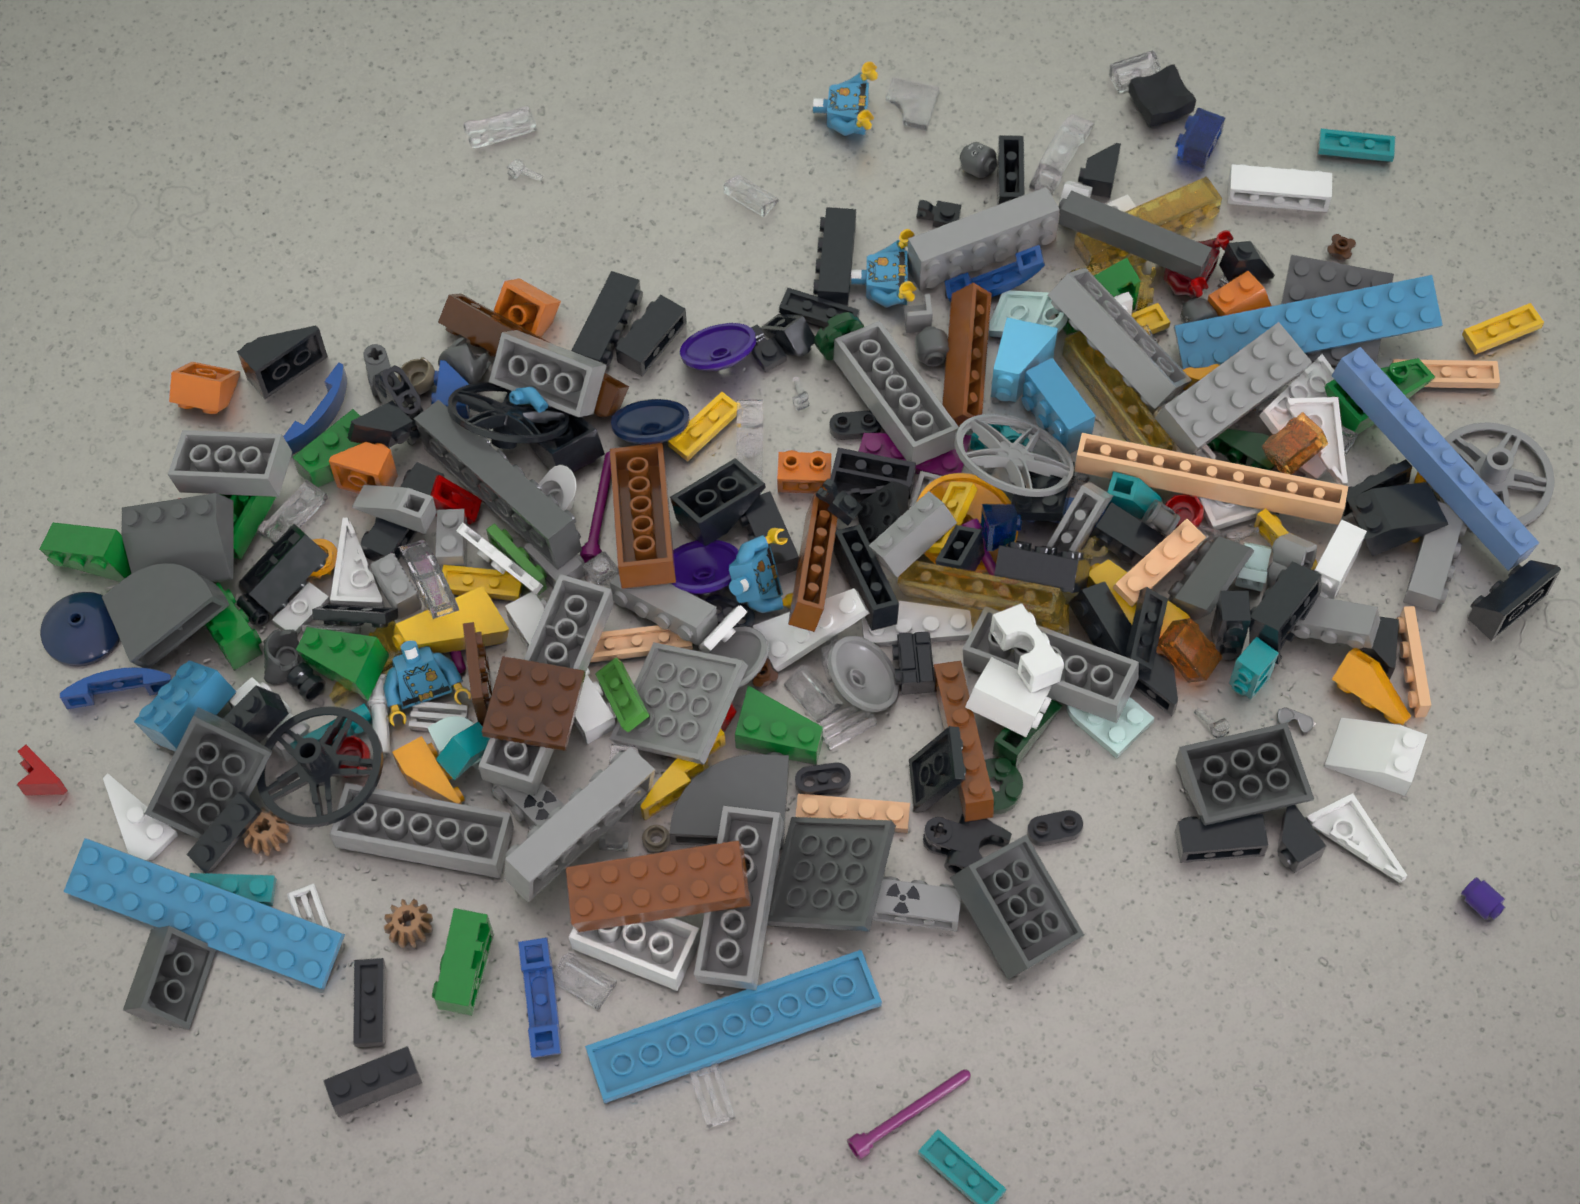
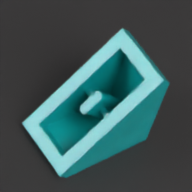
(463, 750)

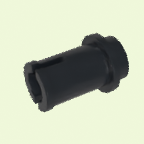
(257, 614)

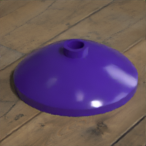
(718, 346)
(703, 568)

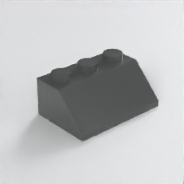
(1208, 575)
(169, 978)

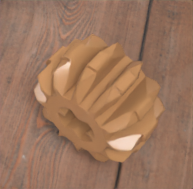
(268, 839)
(397, 924)

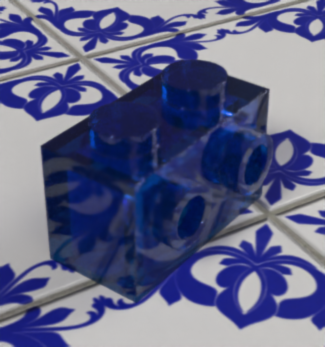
(1200, 137)

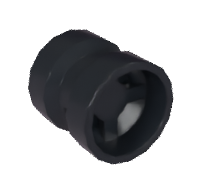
(306, 682)

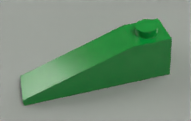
(1406, 375)

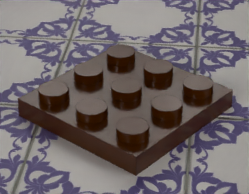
(478, 671)
(533, 703)

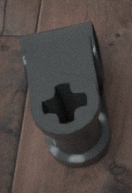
(376, 361)
(1161, 518)

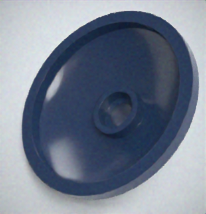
(650, 421)
(82, 641)

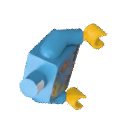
(848, 103)
(887, 274)
(756, 575)
(419, 677)

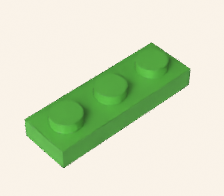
(504, 542)
(622, 694)

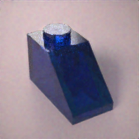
(999, 524)

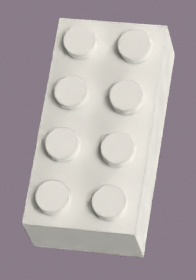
(649, 949)

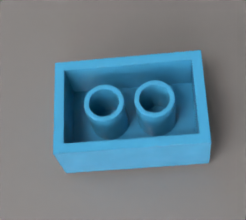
(1057, 404)
(177, 701)

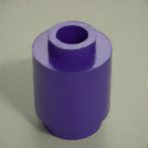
(1483, 899)

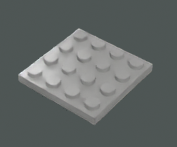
(685, 701)

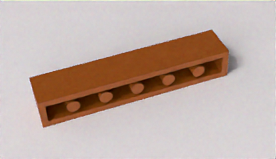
(967, 353)
(813, 566)
(952, 697)

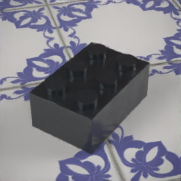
(1043, 566)

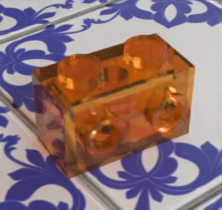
(1295, 444)
(1189, 650)

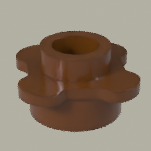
(1339, 252)
(766, 679)

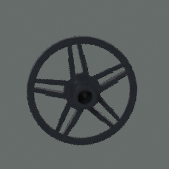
(509, 422)
(318, 764)

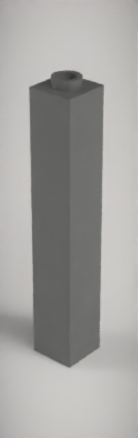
(1134, 235)

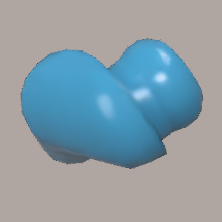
(528, 395)

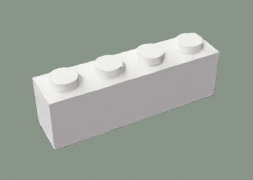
(1279, 188)

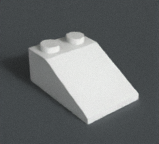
(1376, 753)

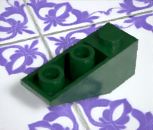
(1242, 448)
(1016, 746)

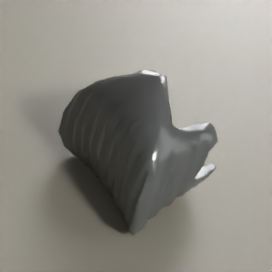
(465, 362)
(280, 655)

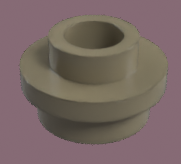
(652, 831)

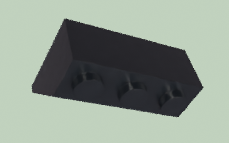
(283, 569)
(1512, 597)

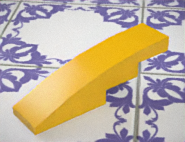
(674, 781)

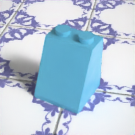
(1020, 349)

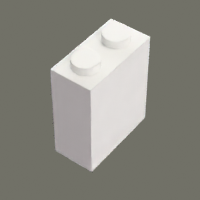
(1339, 558)
(1006, 699)

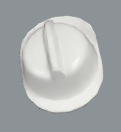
(561, 485)

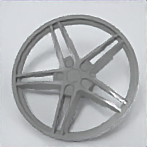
(1013, 460)
(1497, 468)

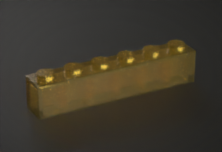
(1170, 211)
(1114, 395)
(981, 590)

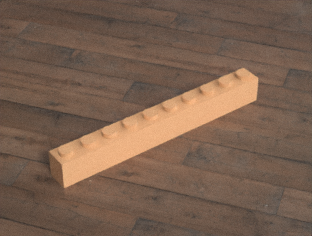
(1213, 479)

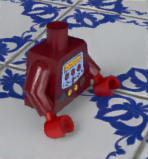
(1194, 287)

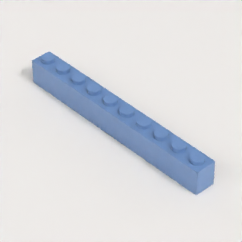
(1435, 459)

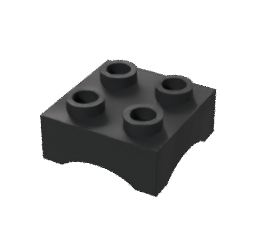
(1161, 96)
(883, 509)

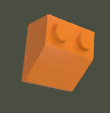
(1239, 295)
(527, 306)
(203, 387)
(363, 466)

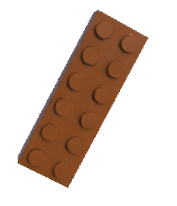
(642, 516)
(657, 886)

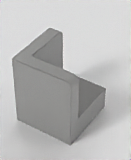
(918, 316)

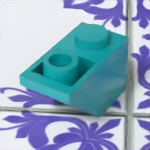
(1131, 494)

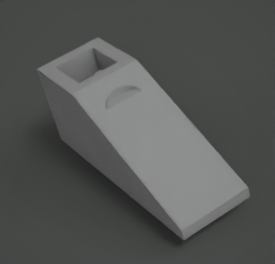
(397, 505)

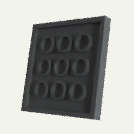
(1317, 278)
(830, 873)

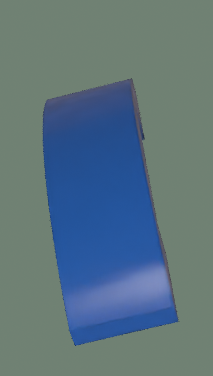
(1004, 278)
(301, 435)
(83, 691)
(540, 997)

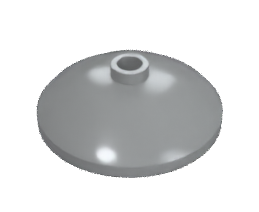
(745, 645)
(862, 674)

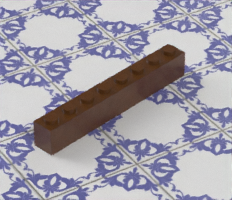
(484, 329)

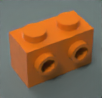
(802, 471)

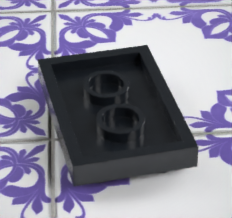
(1046, 507)
(937, 769)

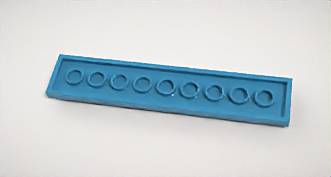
(1316, 322)
(205, 912)
(733, 1026)

